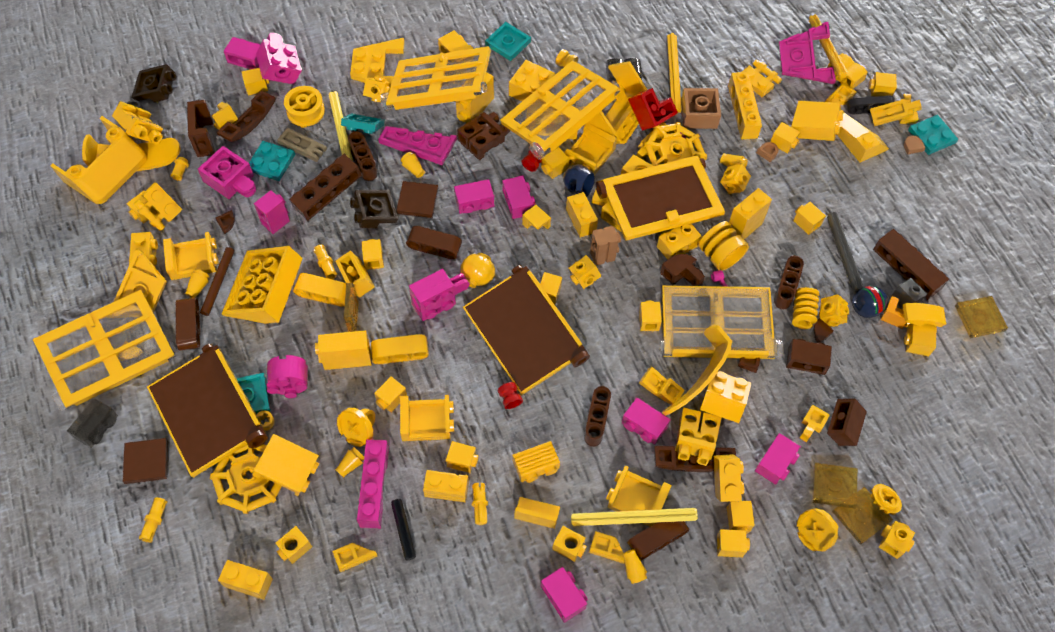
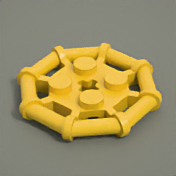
(672, 141)
(241, 486)

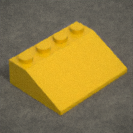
(263, 285)

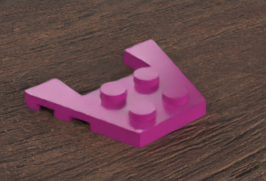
(798, 55)

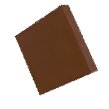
(417, 199)
(145, 461)

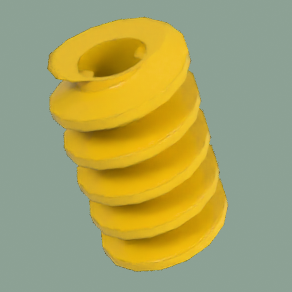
(805, 307)

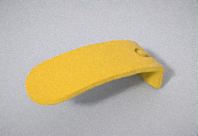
(157, 154)
(722, 345)

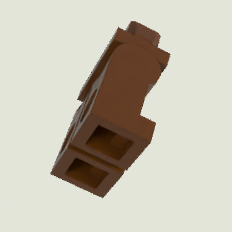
(482, 134)

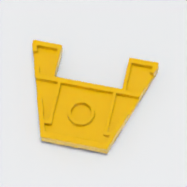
(371, 59)

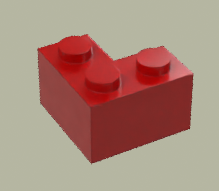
(649, 110)

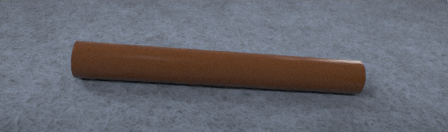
(217, 281)

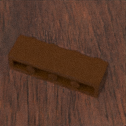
(910, 263)

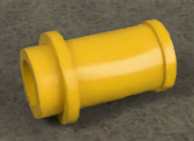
(179, 168)

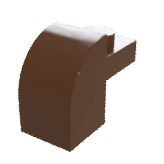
(682, 266)

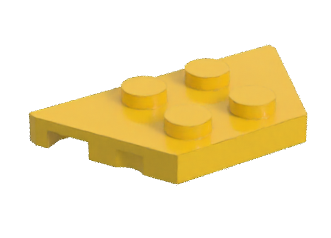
(144, 277)

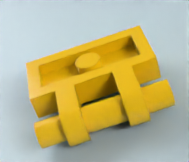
(759, 83)
(161, 202)

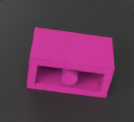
(242, 53)
(474, 196)
(517, 196)
(272, 211)
(645, 421)
(777, 459)
(564, 594)

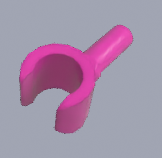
(718, 276)

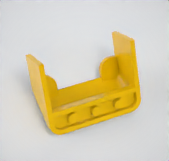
(620, 119)
(109, 169)

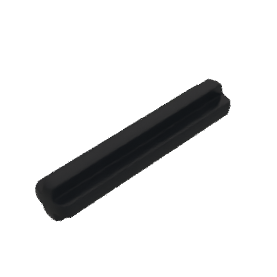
(403, 529)

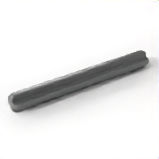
(845, 252)

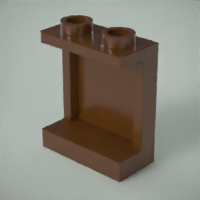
(198, 117)

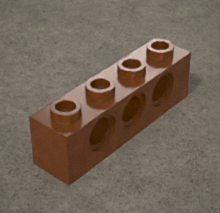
(321, 195)

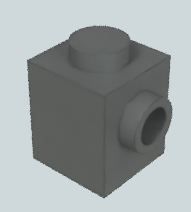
(909, 293)

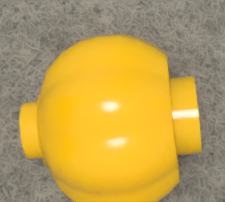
(478, 269)

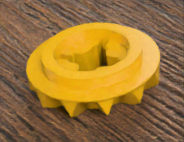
(881, 493)

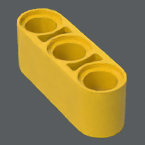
(320, 289)
(399, 349)

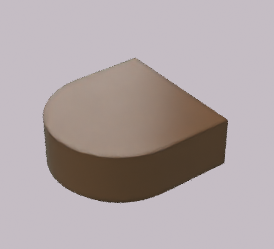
(913, 145)
(768, 151)

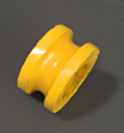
(267, 425)

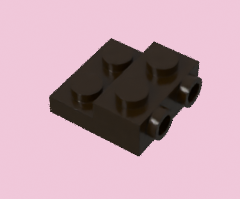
(154, 84)
(373, 208)

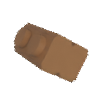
(604, 245)

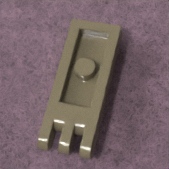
(301, 144)

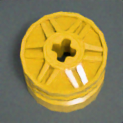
(723, 246)

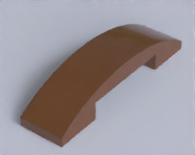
(249, 119)
(667, 458)

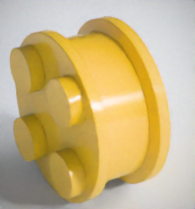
(304, 106)

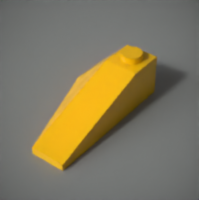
(859, 139)

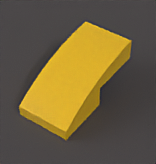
(924, 313)
(661, 387)

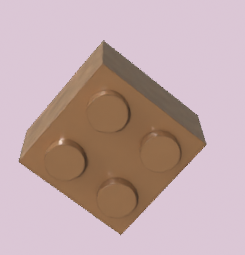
(700, 108)

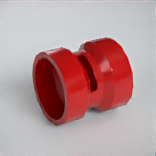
(530, 162)
(509, 394)

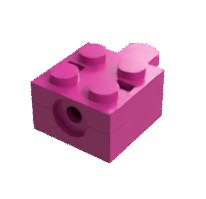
(278, 60)
(228, 174)
(436, 293)

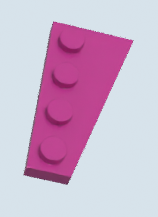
(425, 146)

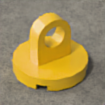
(356, 425)
(817, 530)

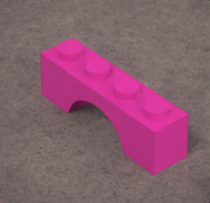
(371, 492)

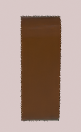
(362, 156)
(434, 242)
(789, 289)
(187, 324)
(597, 407)
(657, 537)

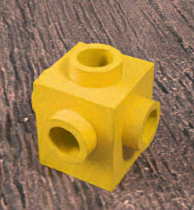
(375, 87)
(735, 179)
(584, 272)
(834, 310)
(897, 539)

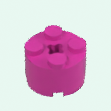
(287, 376)

